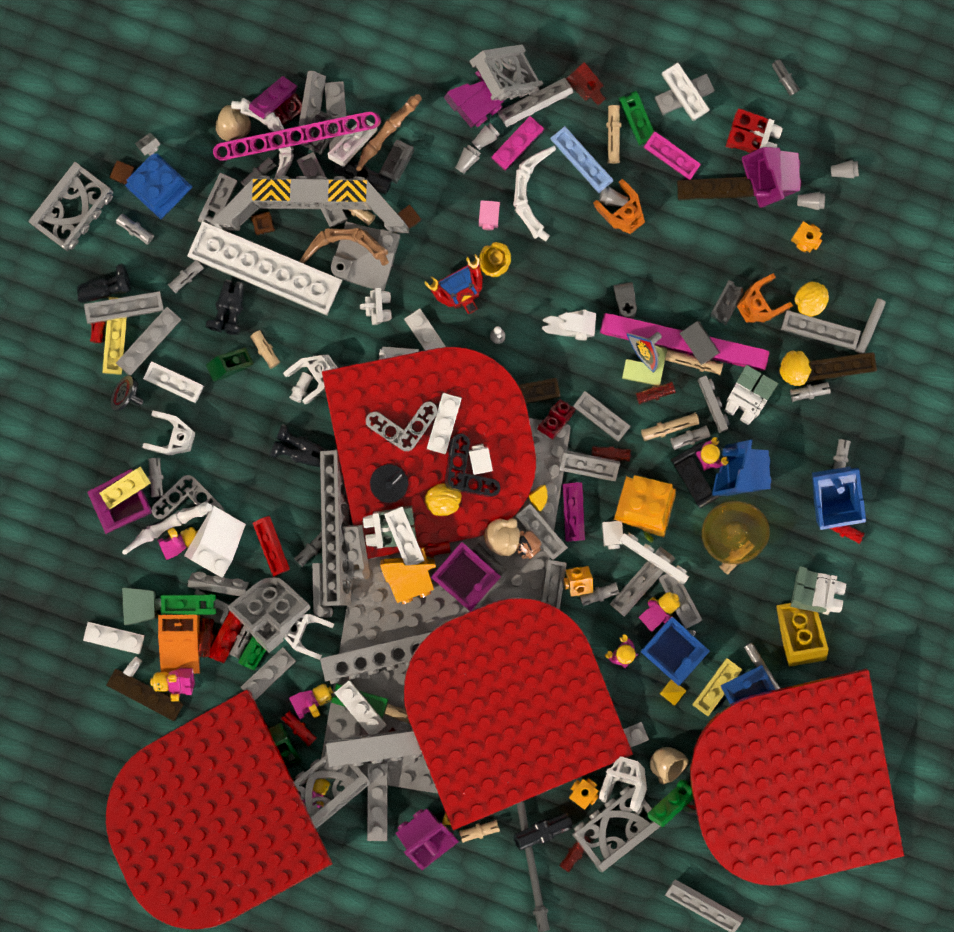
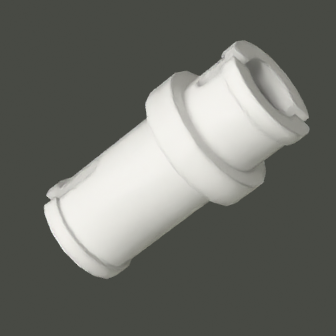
(299, 390)

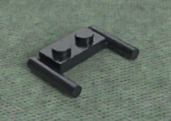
(693, 477)

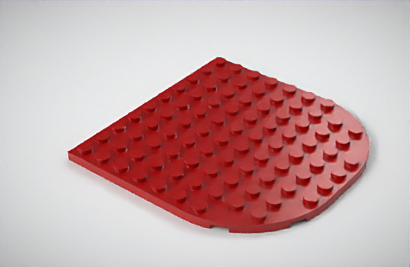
(488, 414)
(508, 707)
(796, 783)
(211, 820)

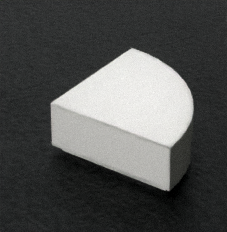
(132, 667)

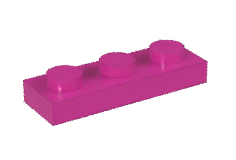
(517, 143)
(671, 155)

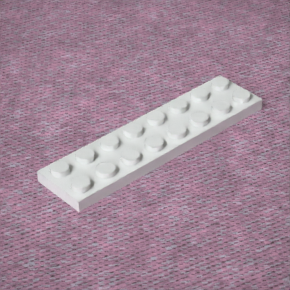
(264, 268)

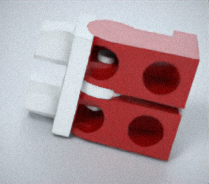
(752, 132)

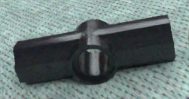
(379, 182)
(542, 831)

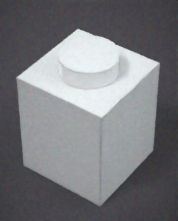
(480, 459)
(612, 533)

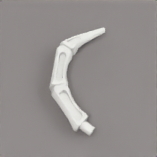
(274, 124)
(520, 198)
(177, 519)

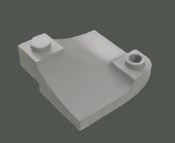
(359, 263)
(269, 611)

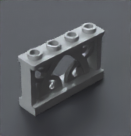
(495, 80)
(68, 181)
(352, 788)
(612, 855)

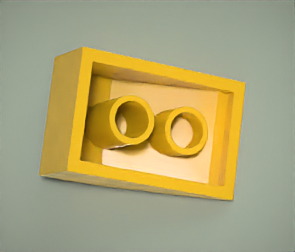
(801, 635)

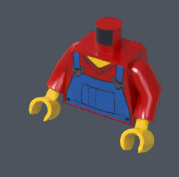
(460, 287)

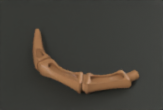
(390, 126)
(354, 234)

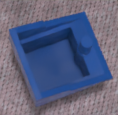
(158, 185)
(745, 472)
(838, 497)
(675, 651)
(747, 684)

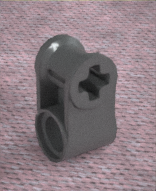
(625, 297)

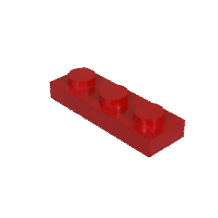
(271, 546)
(226, 638)

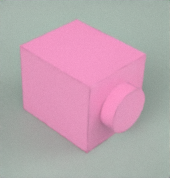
(489, 215)

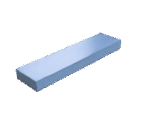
(581, 159)

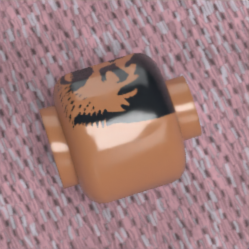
(528, 545)

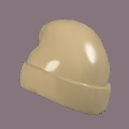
(232, 124)
(502, 536)
(668, 764)

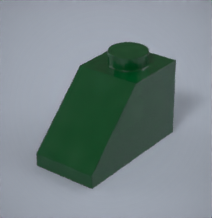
(229, 364)
(285, 745)

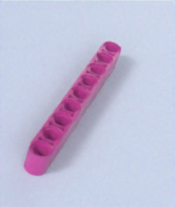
(287, 136)
(671, 339)

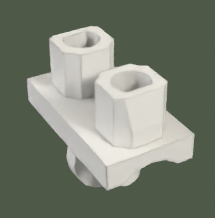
(373, 306)

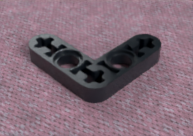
(462, 477)

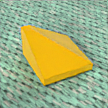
(672, 692)

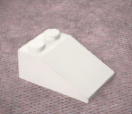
(216, 541)

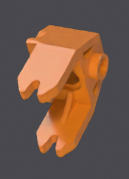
(629, 216)
(761, 311)

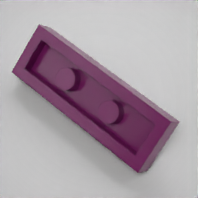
(272, 97)
(573, 512)

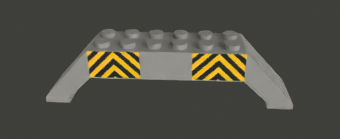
(307, 194)

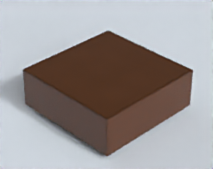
(121, 172)
(409, 216)
(263, 223)

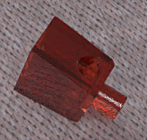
(581, 78)

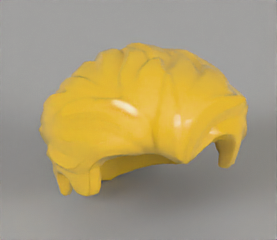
(495, 259)
(812, 298)
(795, 368)
(442, 500)

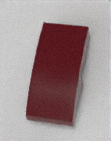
(289, 109)
(557, 419)

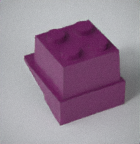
(473, 102)
(772, 174)
(123, 513)
(466, 576)
(425, 838)

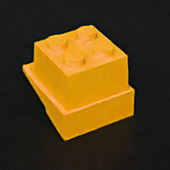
(646, 504)
(408, 580)

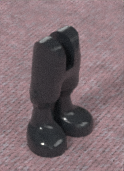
(104, 287)
(226, 302)
(304, 446)

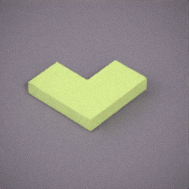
(641, 373)

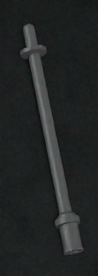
(540, 910)

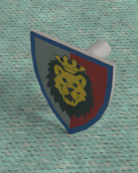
(646, 349)

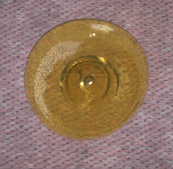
(735, 532)

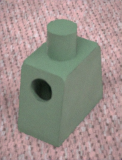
(139, 605)

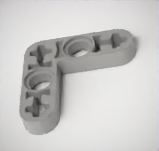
(400, 432)
(191, 493)

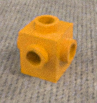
(810, 231)
(578, 581)
(578, 798)

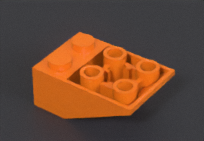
(179, 642)

